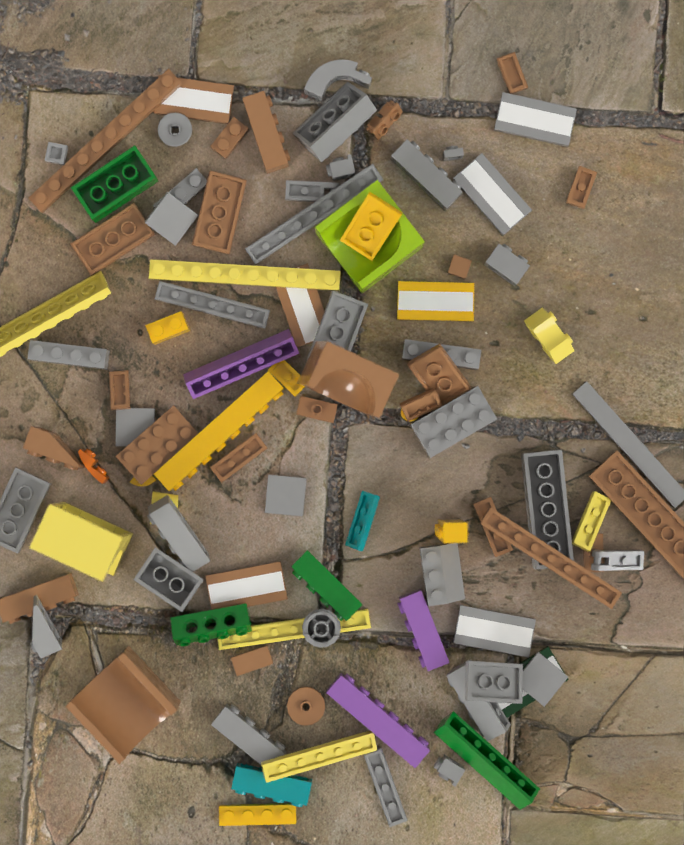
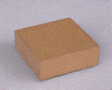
(459, 266)

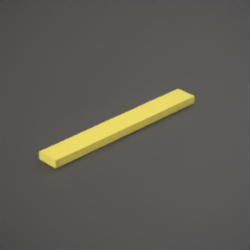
(288, 630)

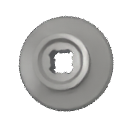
(174, 120)

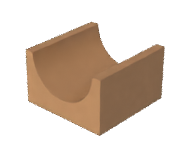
(123, 704)

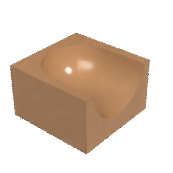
(348, 378)

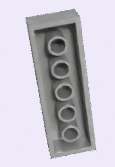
(547, 501)

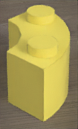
(546, 331)

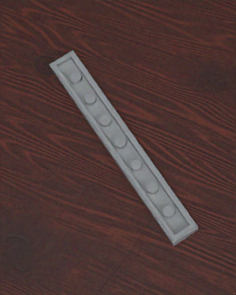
(312, 214)
(629, 444)

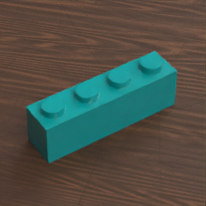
(291, 788)

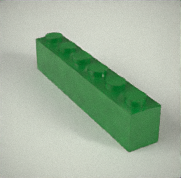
(487, 760)

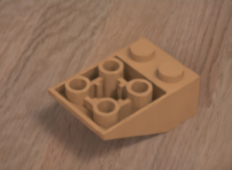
(49, 444)

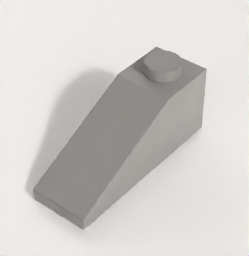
(44, 634)

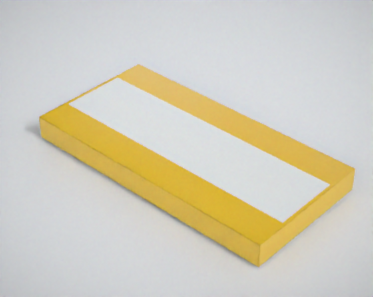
(435, 301)

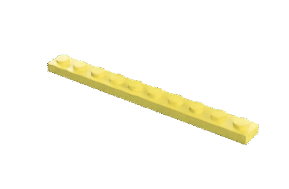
(244, 275)

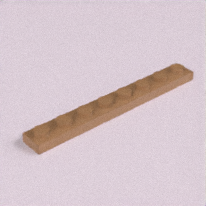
(550, 558)

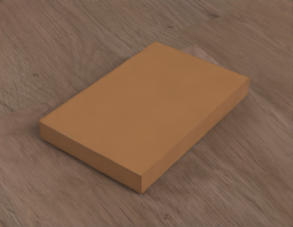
(438, 371)

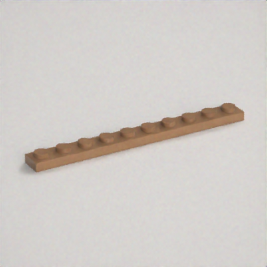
(105, 140)

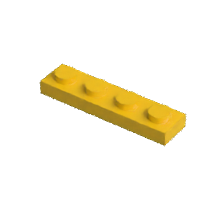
(257, 814)

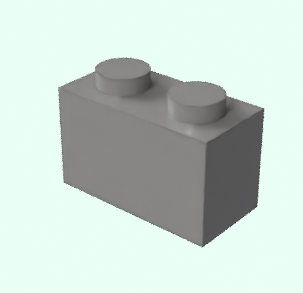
(507, 264)

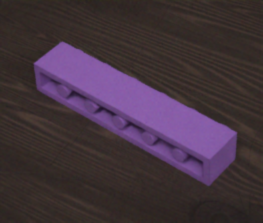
(240, 364)
(378, 720)

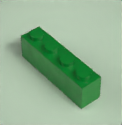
(326, 585)

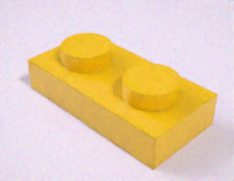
(287, 377)

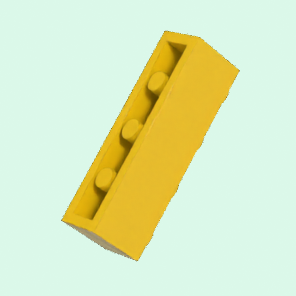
(451, 531)

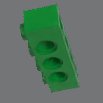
(201, 620)

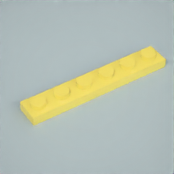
(318, 756)

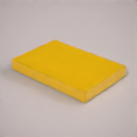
(371, 226)

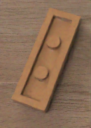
(238, 457)
(498, 545)

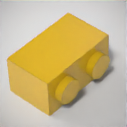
(167, 328)

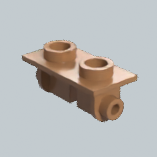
(379, 126)

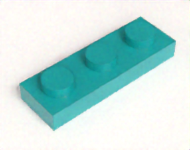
(362, 520)

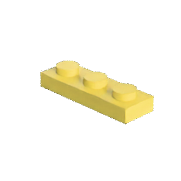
(591, 521)

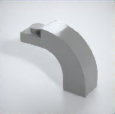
(332, 72)

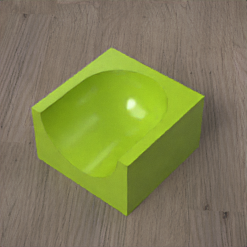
(397, 248)

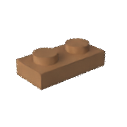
(229, 138)
(581, 187)

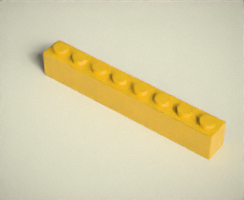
(222, 428)

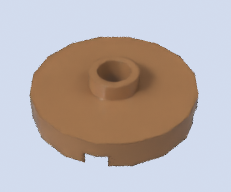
(310, 696)

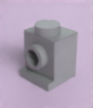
(341, 168)
(449, 769)

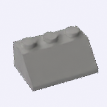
(442, 573)
(168, 579)

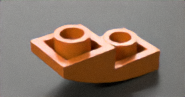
(89, 461)

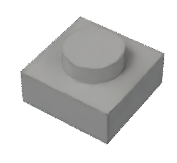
(56, 153)
(453, 153)

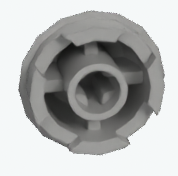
(321, 628)

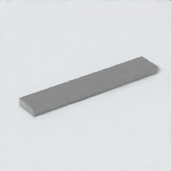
(212, 304)

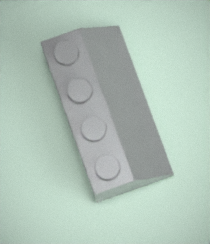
(335, 121)

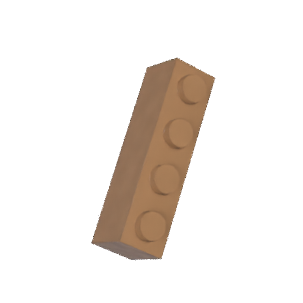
(265, 131)
(49, 593)

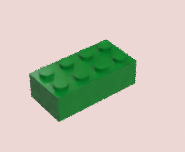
(114, 184)

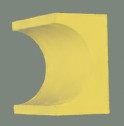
(81, 540)

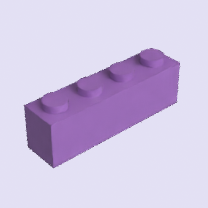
(424, 630)

